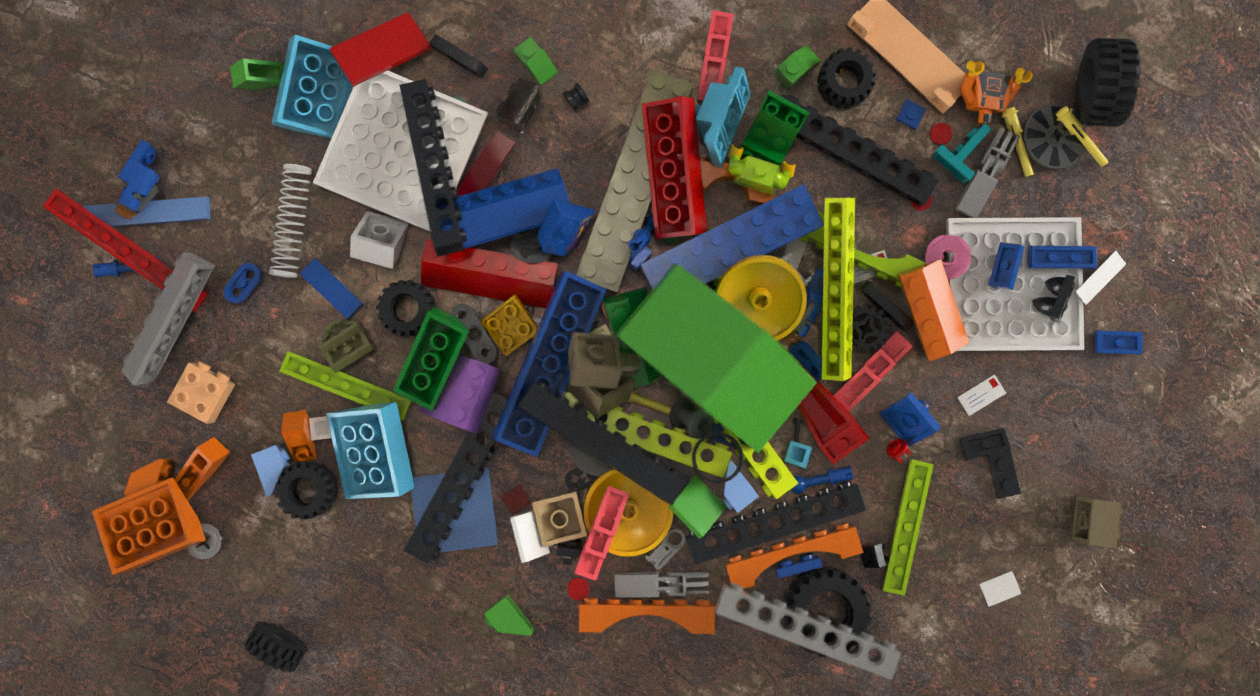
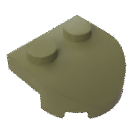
(343, 343)

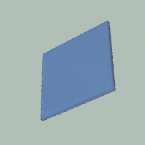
(477, 521)

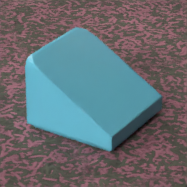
(798, 454)

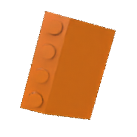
(147, 527)

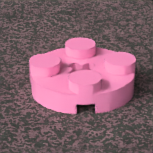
(950, 244)

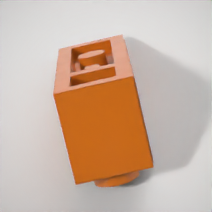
(201, 466)

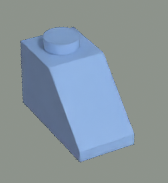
(270, 465)
(737, 491)

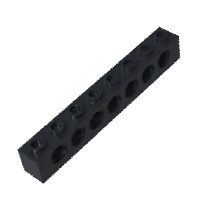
(414, 95)
(859, 162)
(852, 504)
(417, 545)

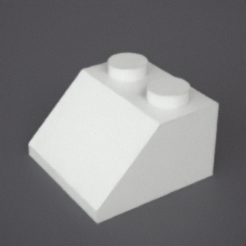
(378, 239)
(528, 536)

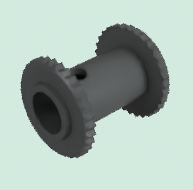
(684, 415)

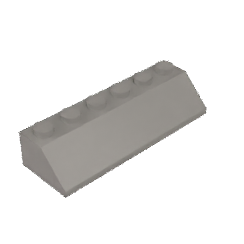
(167, 318)

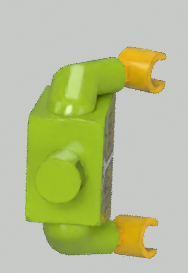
(758, 173)

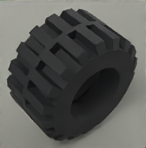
(856, 63)
(390, 299)
(288, 494)

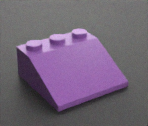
(465, 394)

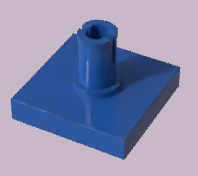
(910, 419)

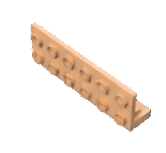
(909, 52)

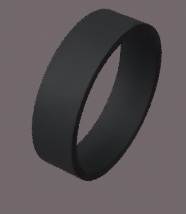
(739, 451)

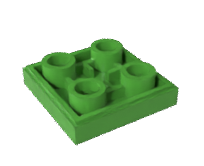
(697, 506)

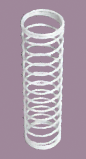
(290, 168)

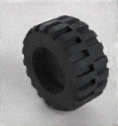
(1108, 82)
(830, 580)

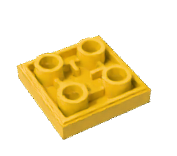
(510, 325)

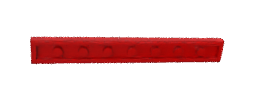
(111, 240)

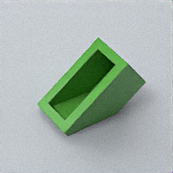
(796, 67)
(256, 74)
(508, 618)

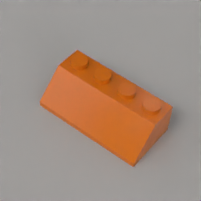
(933, 309)

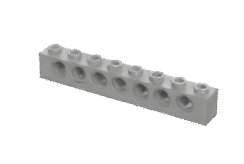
(883, 664)

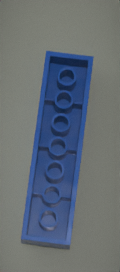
(747, 235)
(568, 311)

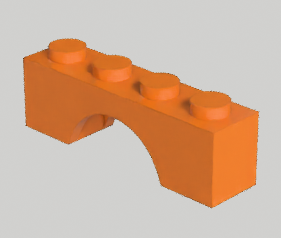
(713, 174)

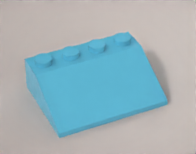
(311, 89)
(371, 451)

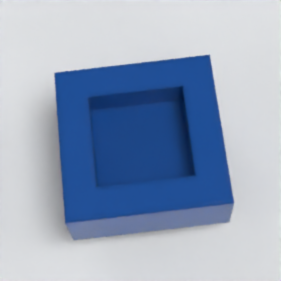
(910, 114)

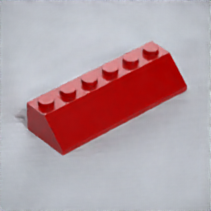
(674, 167)
(489, 275)

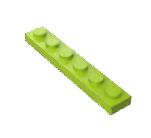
(341, 383)
(907, 527)

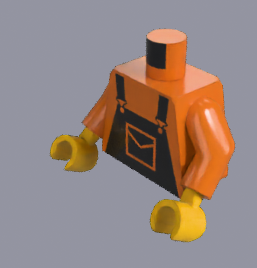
(989, 91)

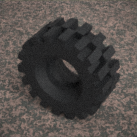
(275, 646)

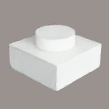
(319, 428)

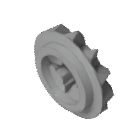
(214, 542)

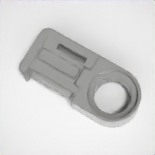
(665, 550)

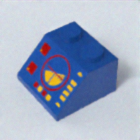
(564, 227)

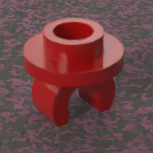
(897, 448)

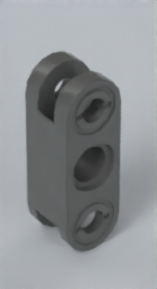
(484, 342)

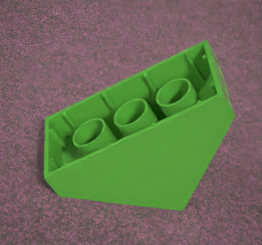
(717, 356)

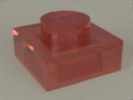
(516, 499)

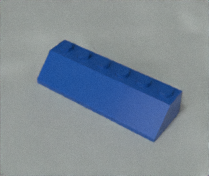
(508, 207)

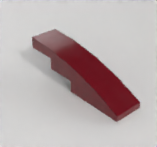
(487, 164)

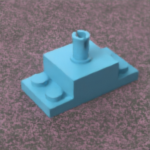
(722, 113)

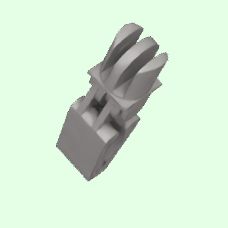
(982, 184)
(648, 584)

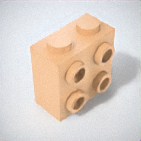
(201, 392)

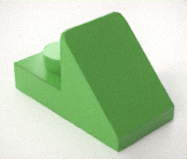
(536, 61)

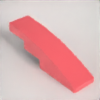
(715, 51)
(873, 370)
(601, 533)

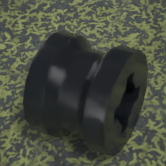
(576, 97)

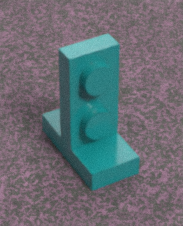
(954, 161)

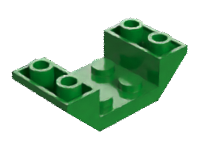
(773, 129)

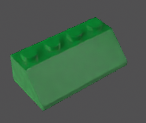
(618, 310)
(431, 358)

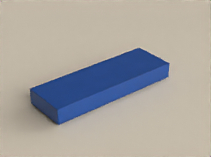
(1062, 257)
(331, 288)

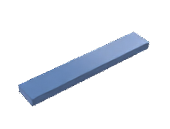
(157, 212)

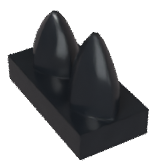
(1053, 306)

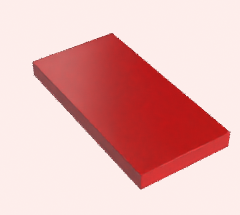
(380, 49)

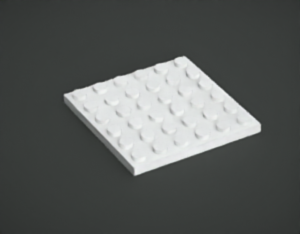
(374, 154)
(1004, 317)

